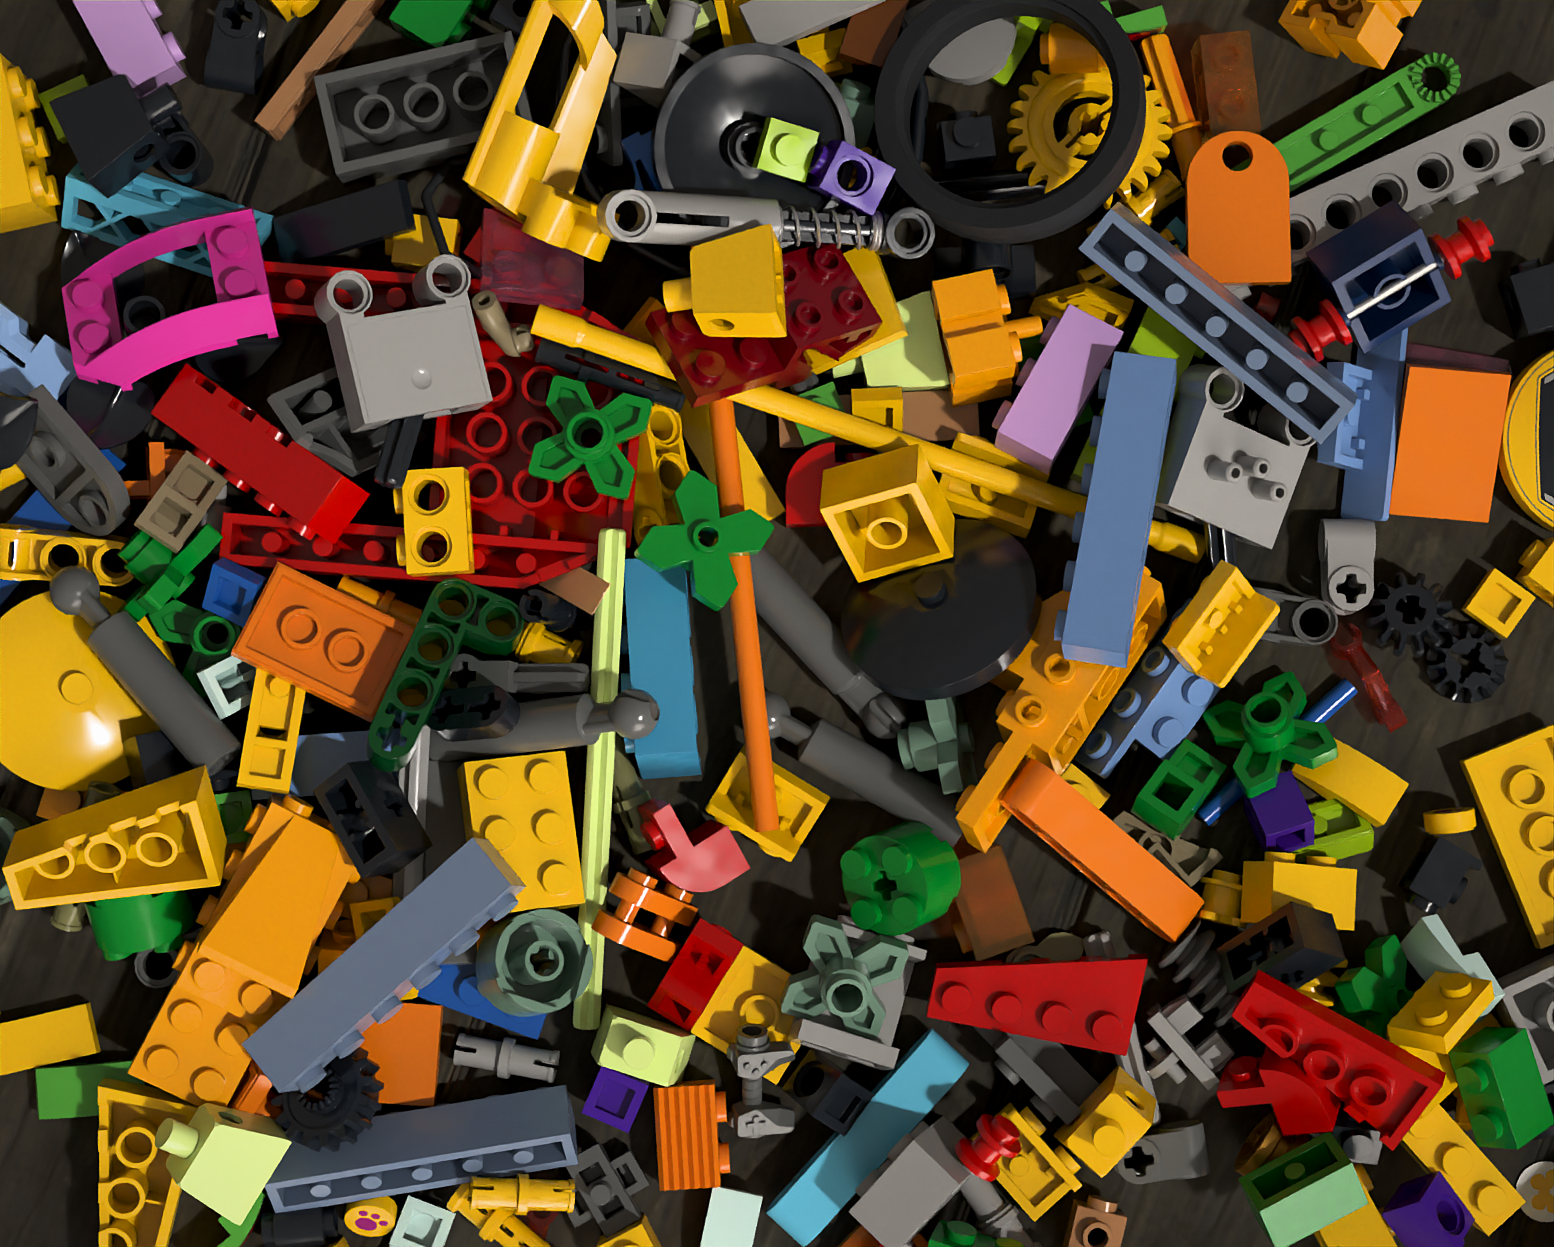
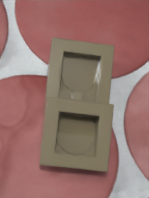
(181, 502)

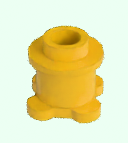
(1222, 899)

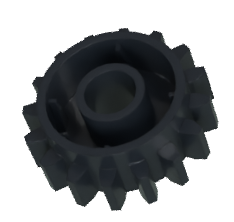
(330, 1120)

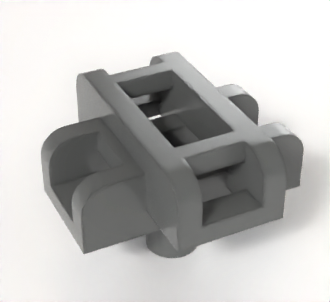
(608, 1191)

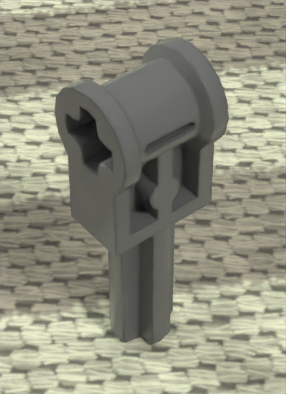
(519, 678)

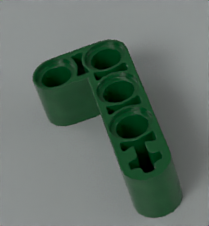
(430, 676)

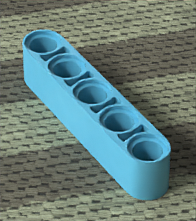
(846, 1161)

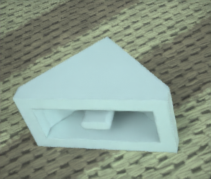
(228, 685)

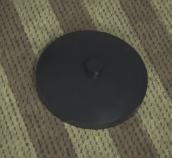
(715, 119)
(947, 621)

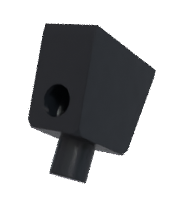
(115, 129)

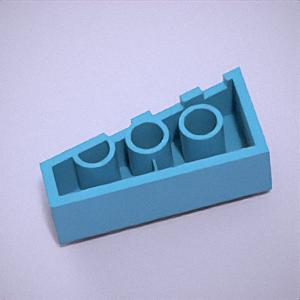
(662, 665)

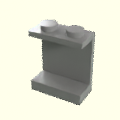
(827, 1031)

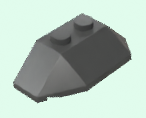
(319, 422)

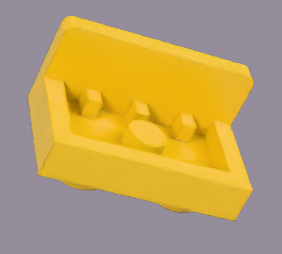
(984, 504)
(1220, 625)
(797, 806)
(1440, 1013)
(1037, 1173)

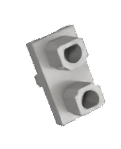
(1202, 1060)

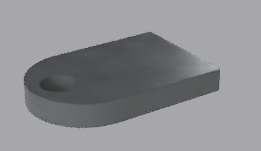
(73, 471)

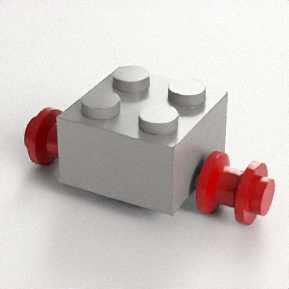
(926, 1173)

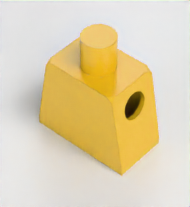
(734, 286)
(1109, 1122)

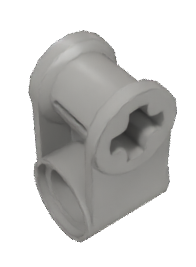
(1348, 554)

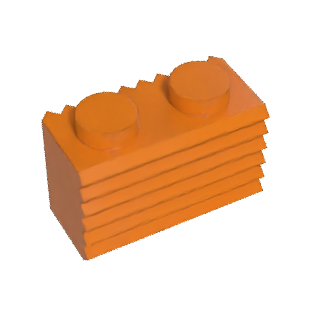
(689, 1135)

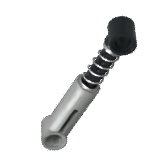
(733, 214)

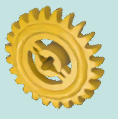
(1062, 160)

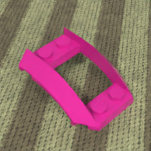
(240, 288)

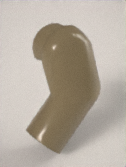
(495, 323)

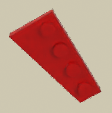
(1058, 1001)
(1355, 1064)

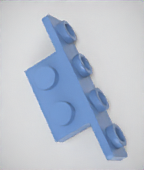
(1368, 434)
(1152, 709)

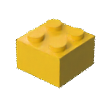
(887, 513)

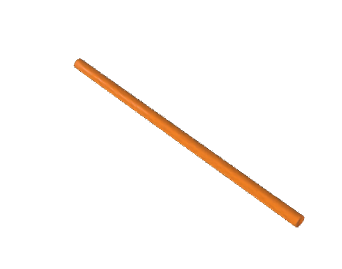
(745, 625)

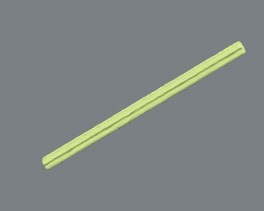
(600, 769)

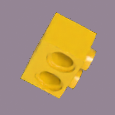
(450, 519)

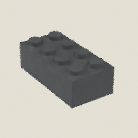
(413, 107)

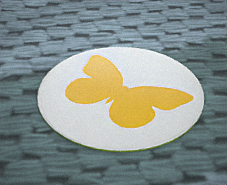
(1537, 1189)

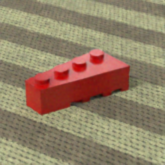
(260, 457)

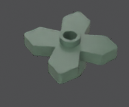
(941, 744)
(844, 977)

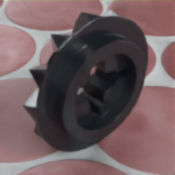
(1445, 671)

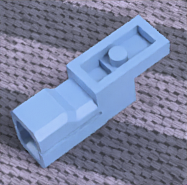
(44, 362)

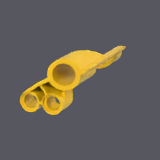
(535, 168)

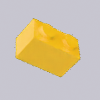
(1316, 884)

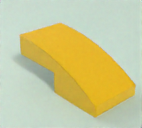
(1356, 783)

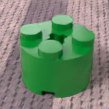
(900, 879)
(141, 923)

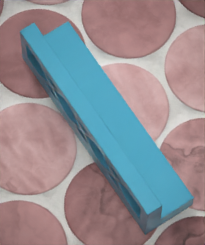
(156, 204)

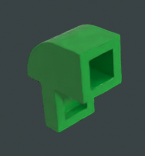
(1178, 789)

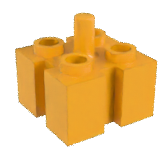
(1358, 28)
(976, 337)

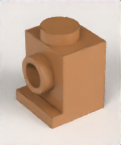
(1095, 1213)

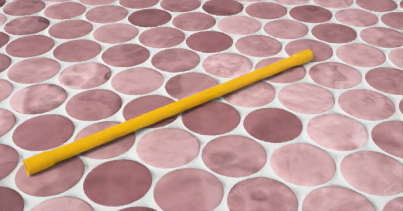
(577, 333)

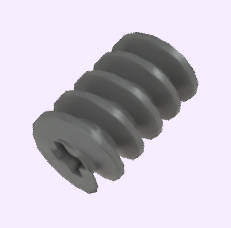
(1203, 967)

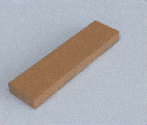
(320, 59)
(925, 416)

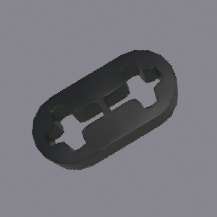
(471, 722)

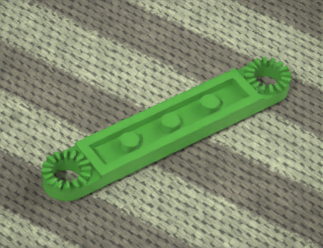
(1363, 120)

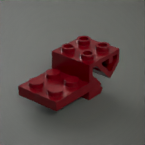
(822, 312)

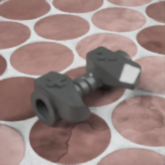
(753, 1058)

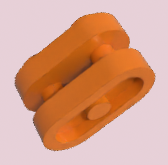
(639, 891)

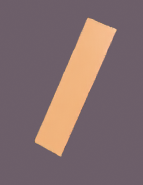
(578, 588)

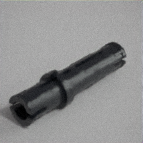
(554, 354)

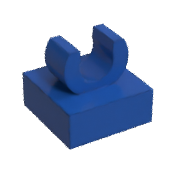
(233, 591)

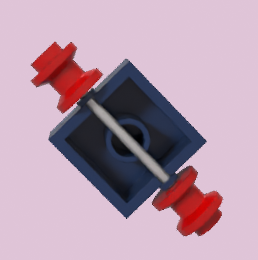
(1384, 278)

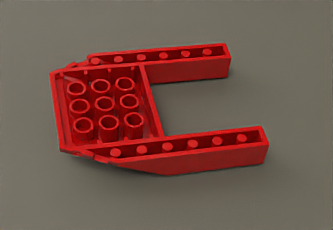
(520, 523)

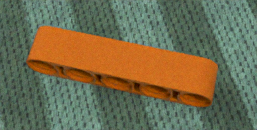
(1101, 850)

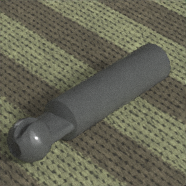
(821, 647)
(146, 673)
(559, 724)
(866, 771)

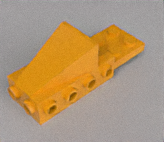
(1049, 709)
(247, 952)

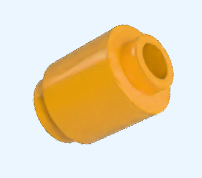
(1069, 52)

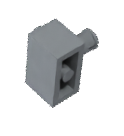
(652, 63)

